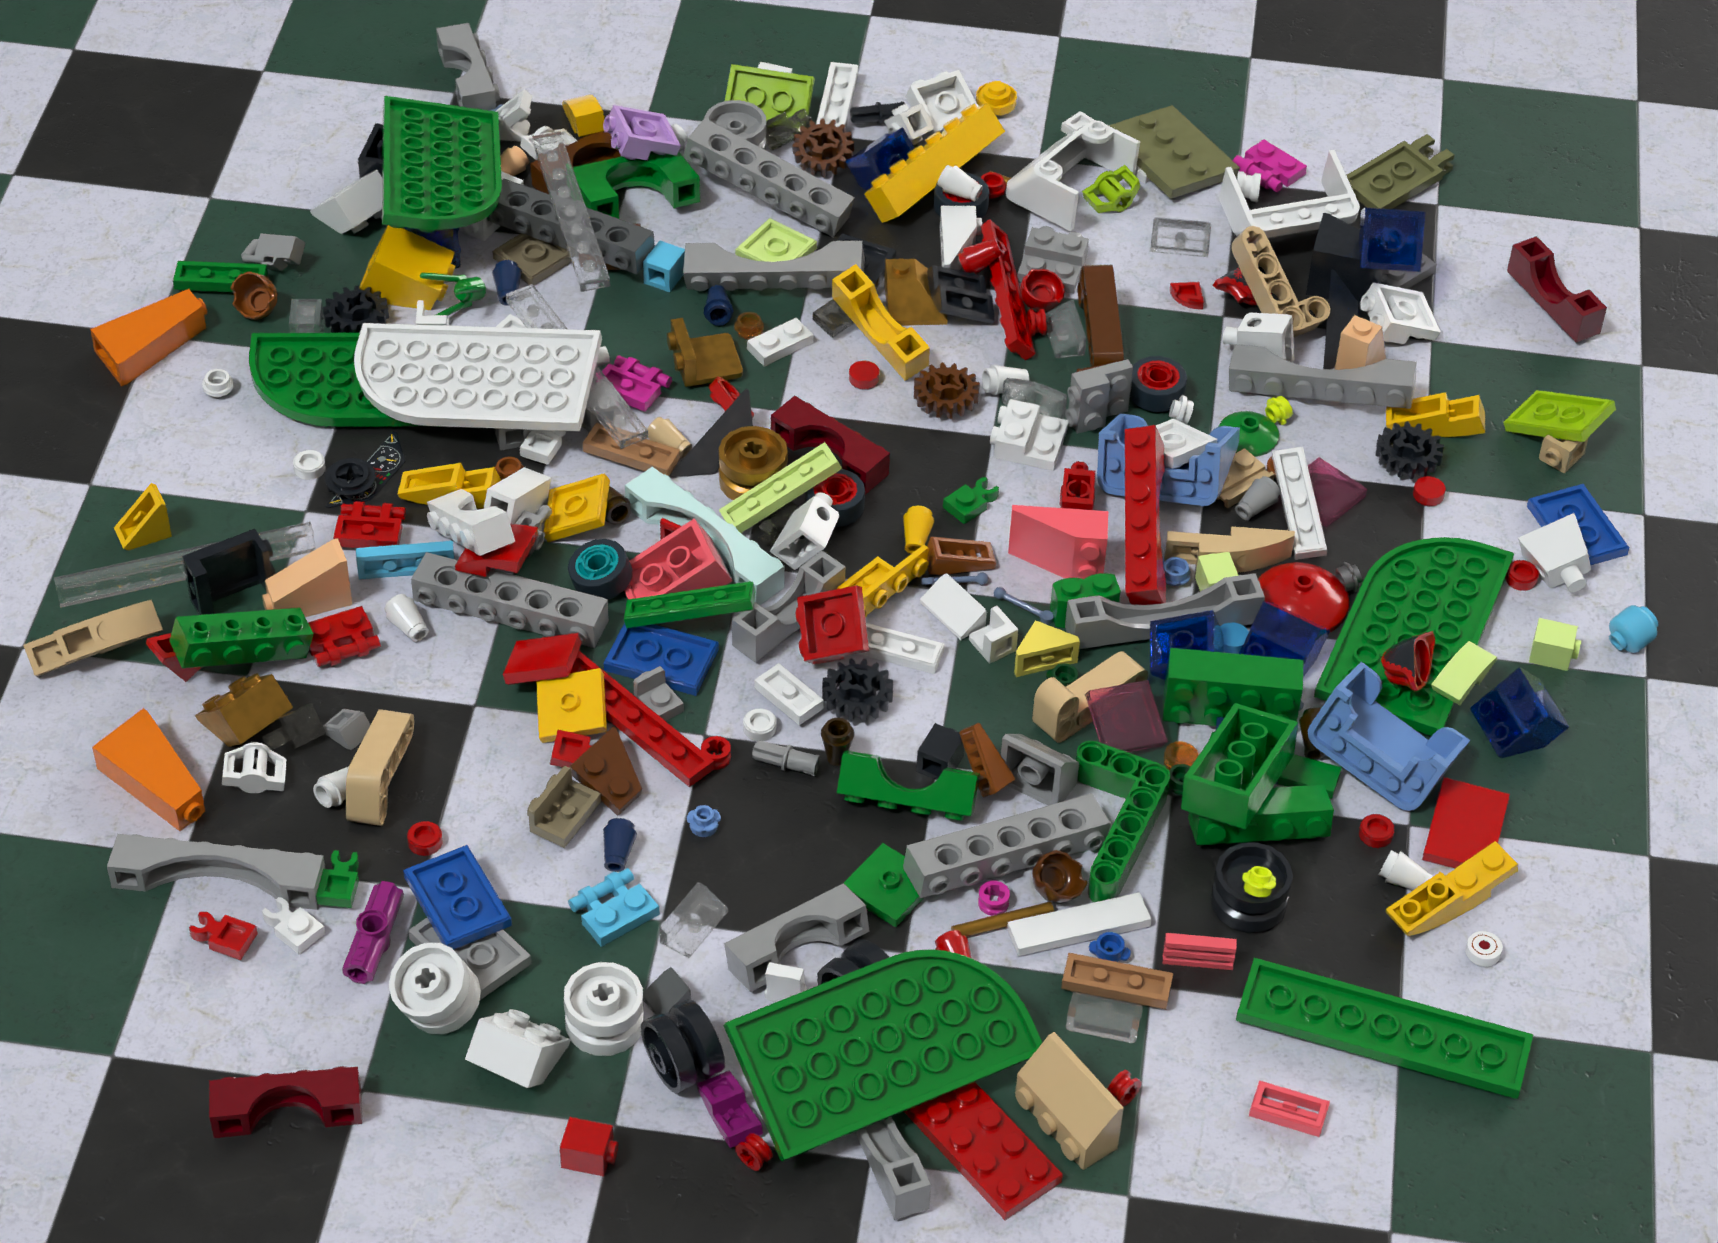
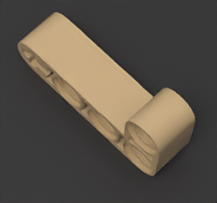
(1253, 243)
(1065, 710)
(375, 766)

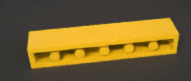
(920, 173)

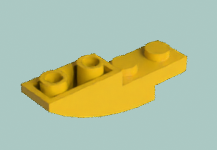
(1453, 894)

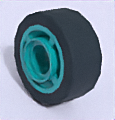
(600, 568)

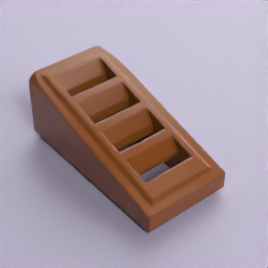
(948, 557)
(985, 760)

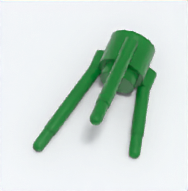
(465, 290)

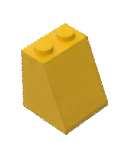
(398, 266)

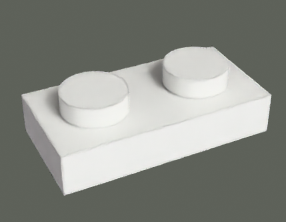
(780, 342)
(789, 694)

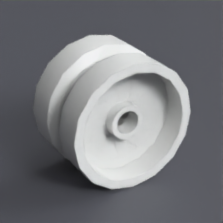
(434, 988)
(603, 1008)

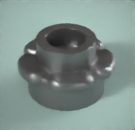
(1349, 576)

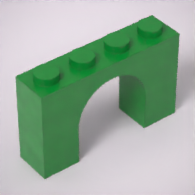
(665, 173)

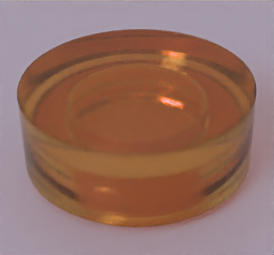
(1179, 753)

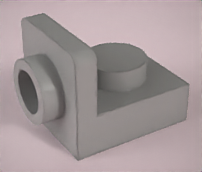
(657, 695)

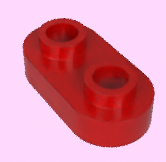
(724, 393)

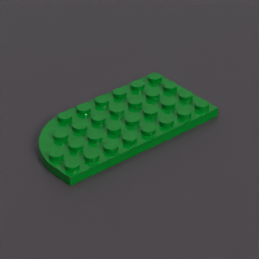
(438, 164)
(313, 379)
(1414, 590)
(877, 1044)

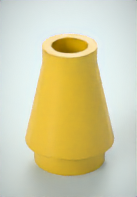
(917, 527)

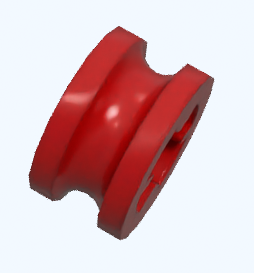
(1037, 322)
(720, 744)
(1124, 1087)
(754, 1151)

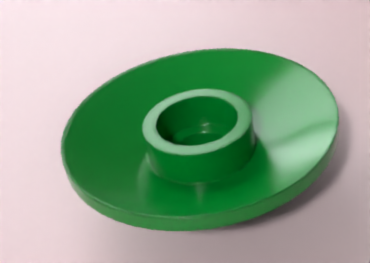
(1257, 432)

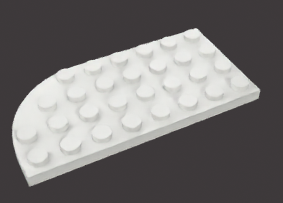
(478, 375)

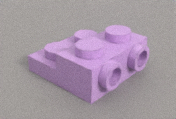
(640, 132)

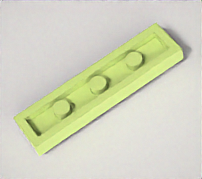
(781, 488)

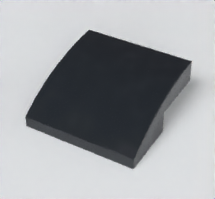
(960, 294)

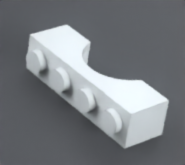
(475, 529)

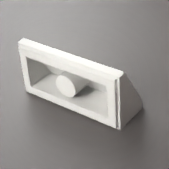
(954, 607)

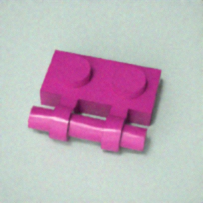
(1273, 164)
(636, 382)

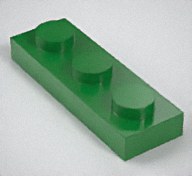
(211, 275)

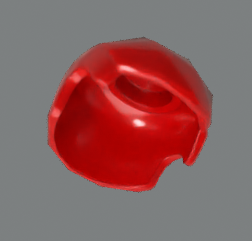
(1042, 290)

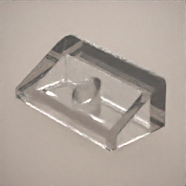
(1180, 236)
(1066, 331)
(692, 921)
(1104, 1017)

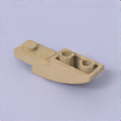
(1247, 546)
(93, 637)

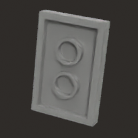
(491, 958)

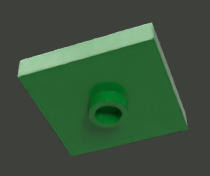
(884, 886)

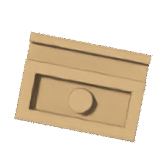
(1242, 473)

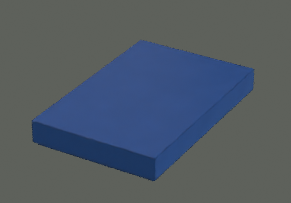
(1598, 532)
(680, 654)
(457, 897)

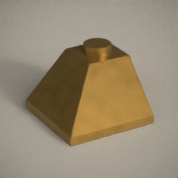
(909, 294)

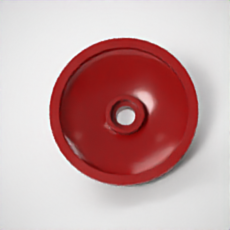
(1307, 592)

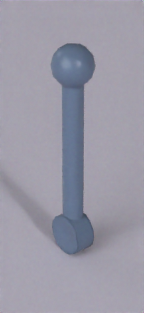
(981, 578)
(1045, 616)

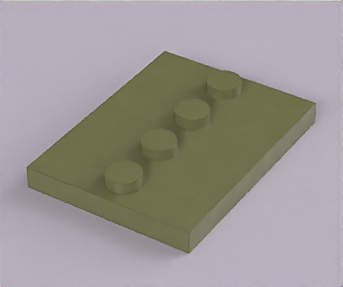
(1175, 152)

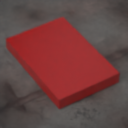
(1464, 822)

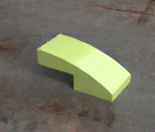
(1463, 671)

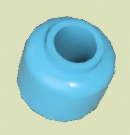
(1633, 628)

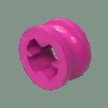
(993, 907)

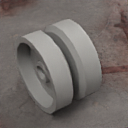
(741, 119)

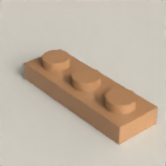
(638, 455)
(1117, 980)

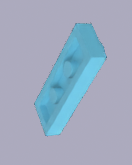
(397, 559)

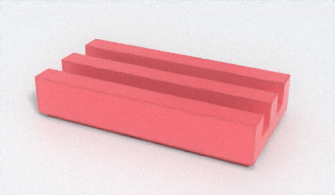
(1199, 951)
(1287, 1113)

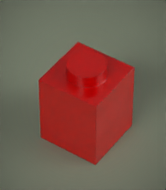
(588, 1146)

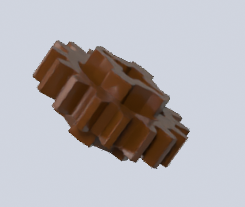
(823, 144)
(946, 390)

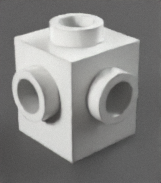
(912, 119)

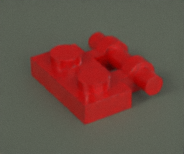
(369, 525)
(342, 637)

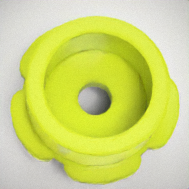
(1278, 409)
(1259, 881)

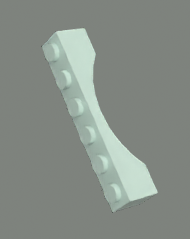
(658, 497)

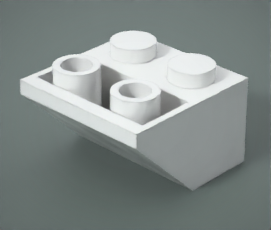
(516, 1047)

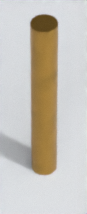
(1001, 920)

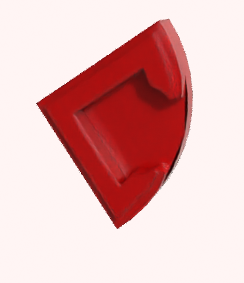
(1187, 294)

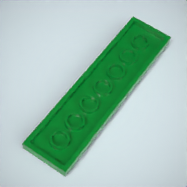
(1385, 1028)

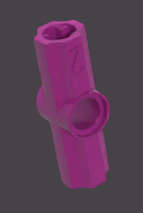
(373, 932)

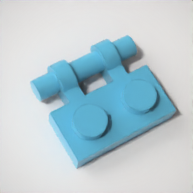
(619, 914)

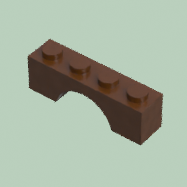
(587, 150)

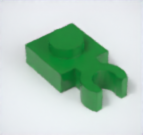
(969, 503)
(339, 884)

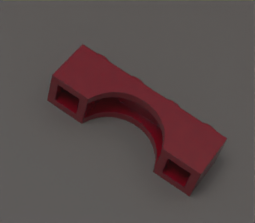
(1535, 270)
(806, 426)
(243, 1101)

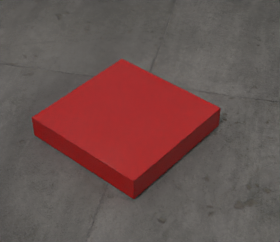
(542, 658)

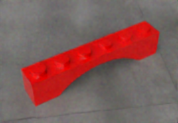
(1143, 553)

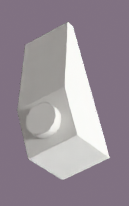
(957, 231)

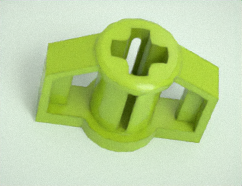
(1109, 186)

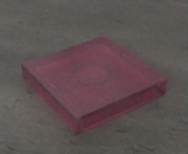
(1333, 491)
(1126, 716)

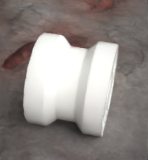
(1249, 185)

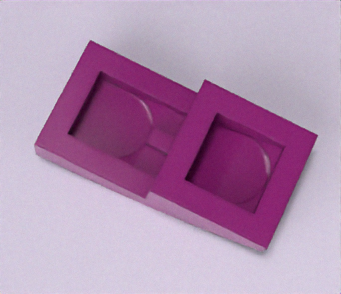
(729, 1108)

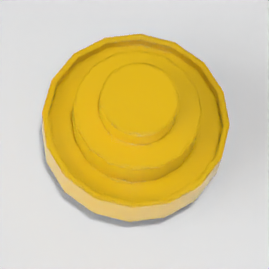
(1000, 97)

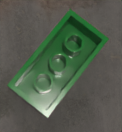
(1209, 683)
(1239, 766)

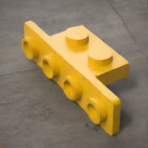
(882, 580)

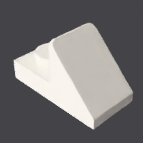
(513, 117)

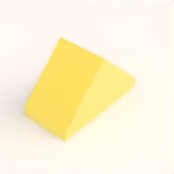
(1044, 649)

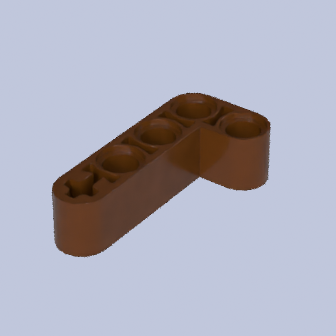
(1101, 312)

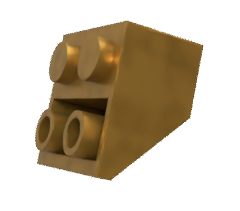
(245, 709)

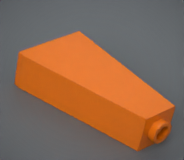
(148, 334)
(150, 770)

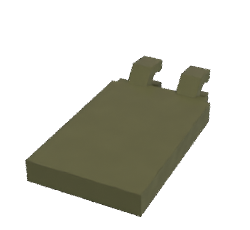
(1399, 173)

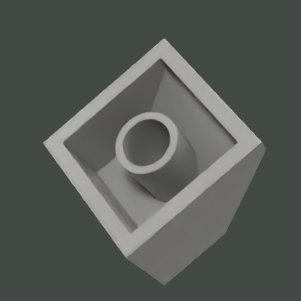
(1039, 769)

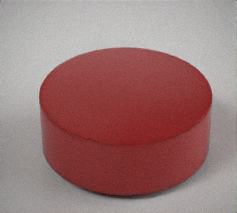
(864, 374)
(1429, 491)
(1522, 575)
(1376, 831)
(424, 838)

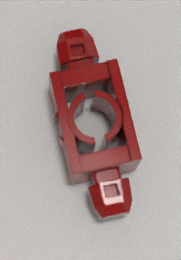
(1078, 482)

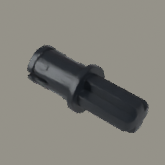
(873, 113)

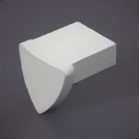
(783, 981)

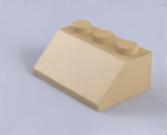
(1069, 1102)

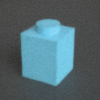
(664, 266)

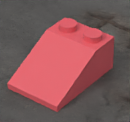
(1060, 539)
(678, 564)

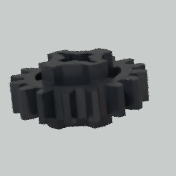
(353, 308)
(1409, 450)
(857, 690)

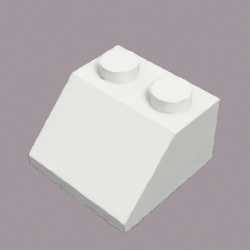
(352, 204)

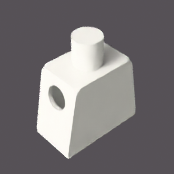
(1266, 331)
(814, 521)
(1558, 553)

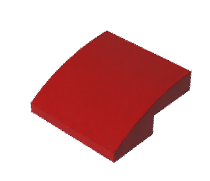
(505, 558)

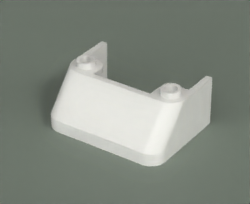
(1038, 183)
(1294, 216)

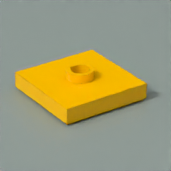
(577, 507)
(572, 705)

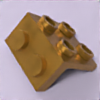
(703, 357)

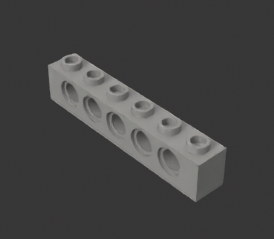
(768, 177)
(510, 600)
(1004, 845)

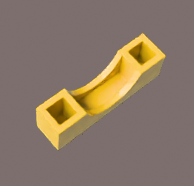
(861, 303)

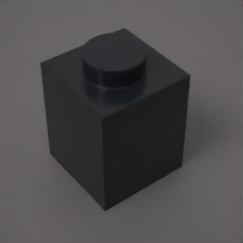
(938, 751)

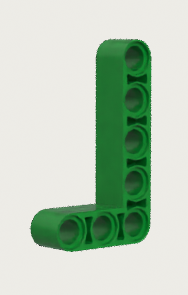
(1145, 790)

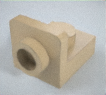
(1562, 453)

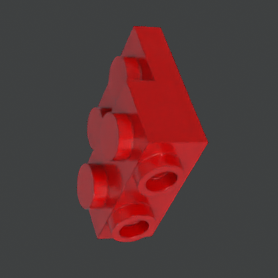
(832, 625)

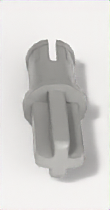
(786, 757)

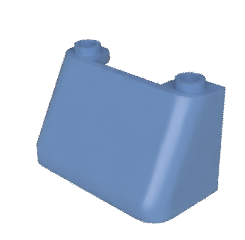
(1193, 483)
(1380, 745)

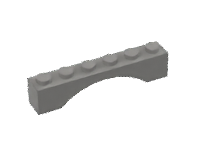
(711, 265)
(1379, 384)
(1110, 622)
(148, 862)
(895, 1168)

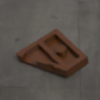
(608, 771)

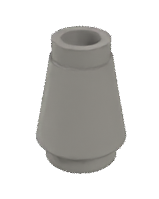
(1258, 497)

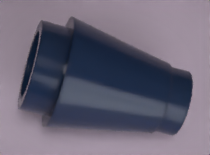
(506, 278)
(718, 306)
(618, 842)

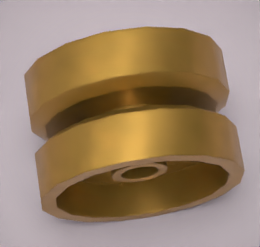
(749, 458)

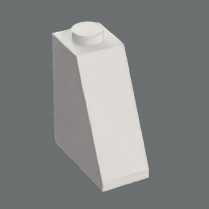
(519, 492)

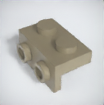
(562, 808)

